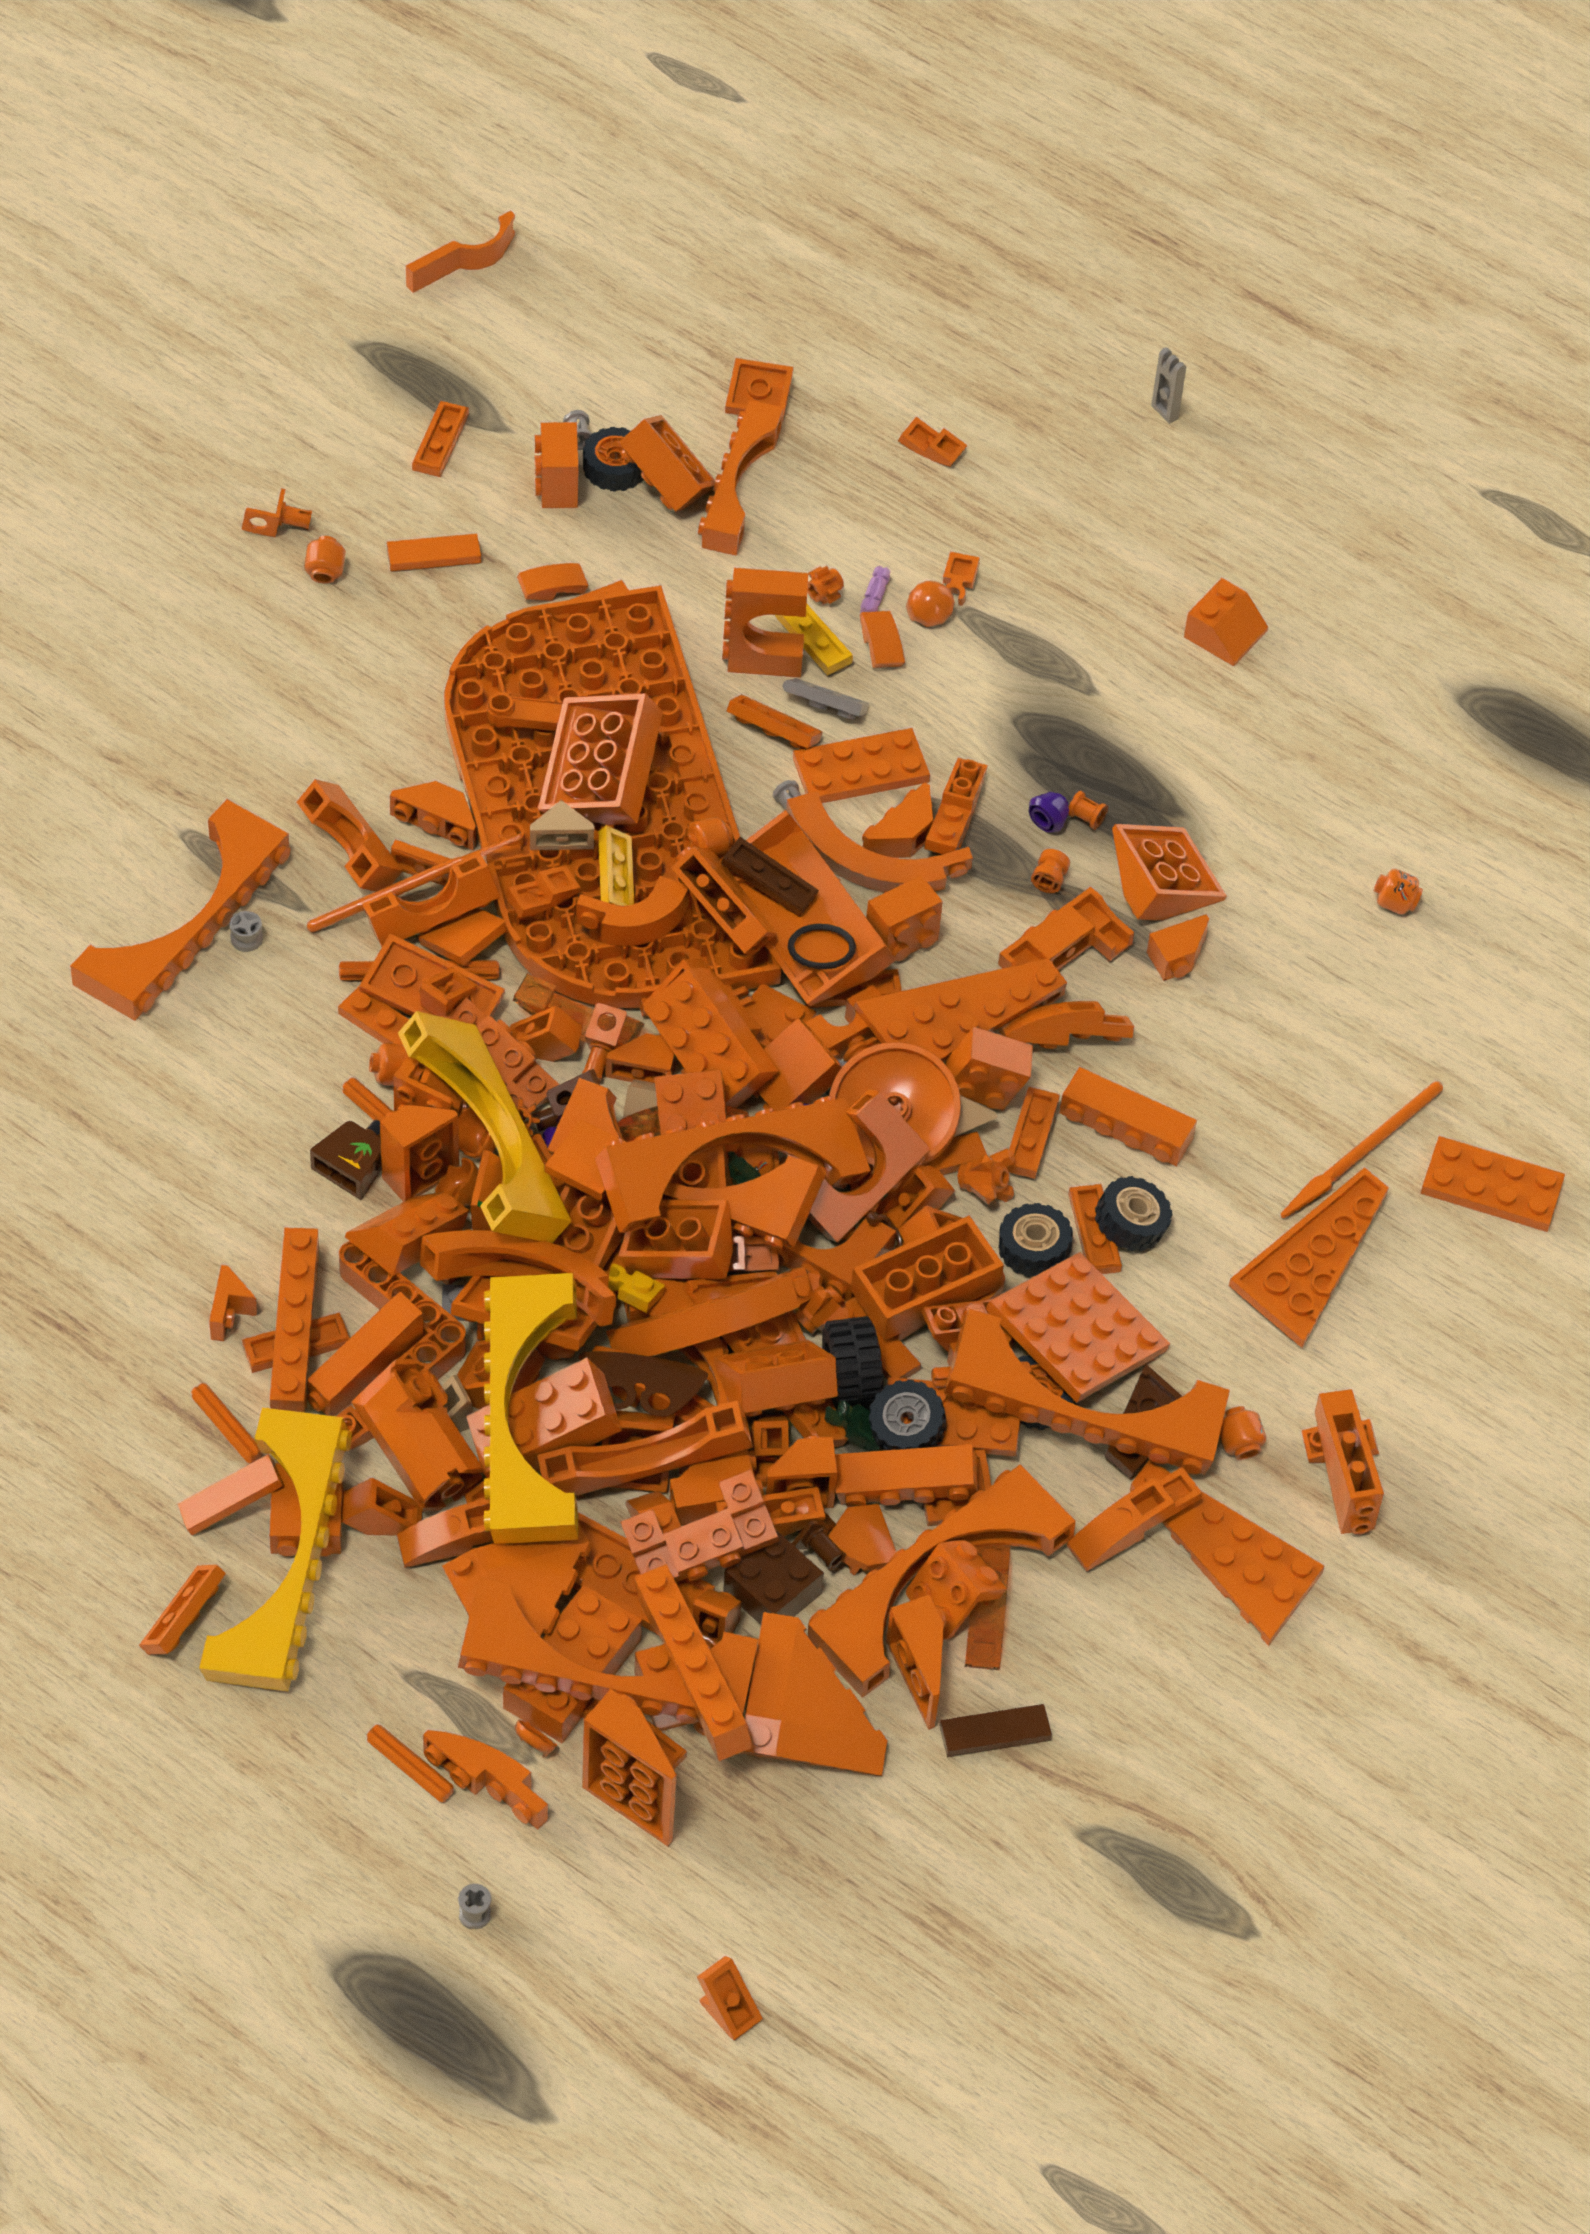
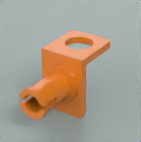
(284, 514)
(602, 1041)

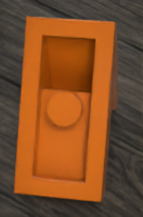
(230, 1299)
(728, 1998)

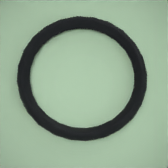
(816, 965)

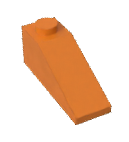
(790, 1509)

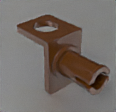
(816, 1537)

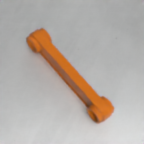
(523, 712)

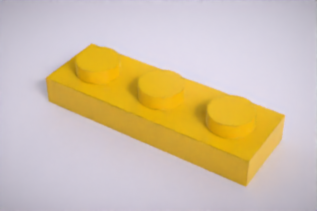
(818, 641)
(616, 867)

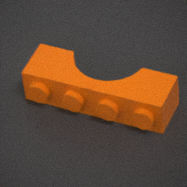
(333, 811)
(467, 888)

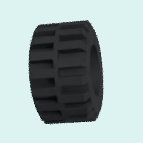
(857, 1358)

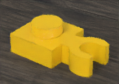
(635, 1289)

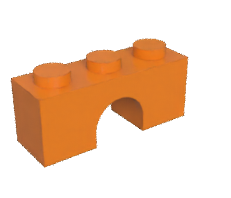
(841, 1038)

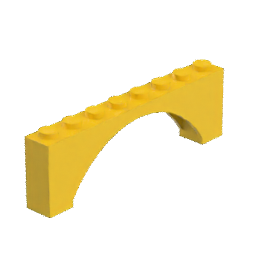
(527, 1198)
(521, 1501)
(266, 1644)

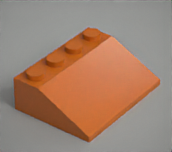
(602, 757)
(628, 1766)

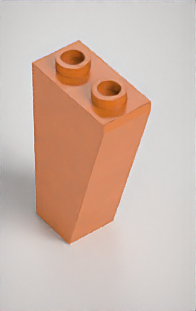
(723, 898)
(1348, 1462)

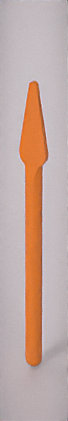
(399, 888)
(1323, 1183)

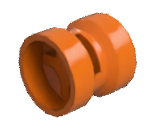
(1050, 871)

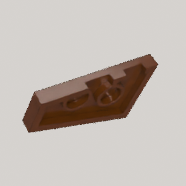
(1149, 1393)

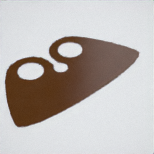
(658, 1375)

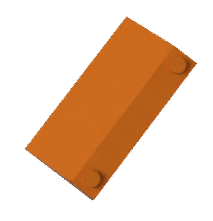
(789, 846)

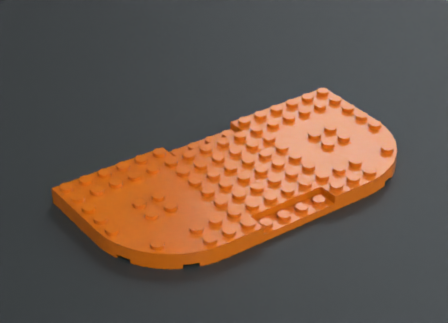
(604, 648)

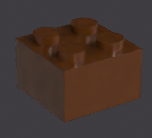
(774, 1580)

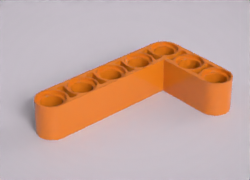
(435, 1333)

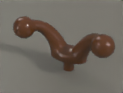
(873, 1218)

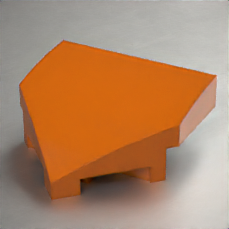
(864, 1538)

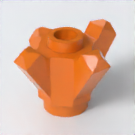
(988, 1176)
(823, 1305)

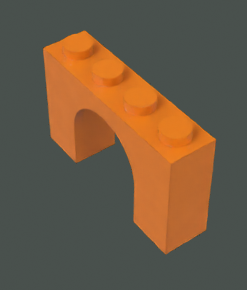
(759, 594)
(896, 1152)
(838, 1262)

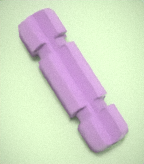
(875, 589)

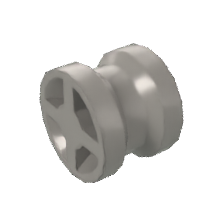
(251, 924)

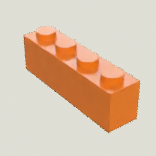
(1127, 1116)
(906, 1475)

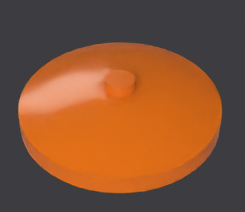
(913, 1083)

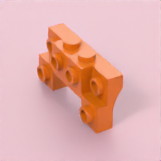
(1068, 933)
(513, 1059)
(708, 1541)

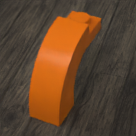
(637, 922)

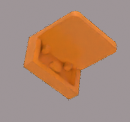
(956, 1582)

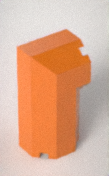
(418, 1435)

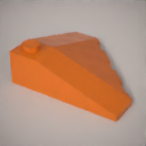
(535, 1568)
(802, 1708)

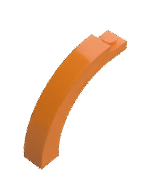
(863, 865)
(505, 1255)
(713, 1317)

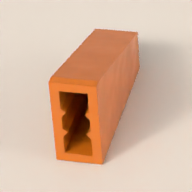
(365, 1355)

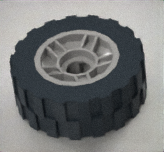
(909, 1400)

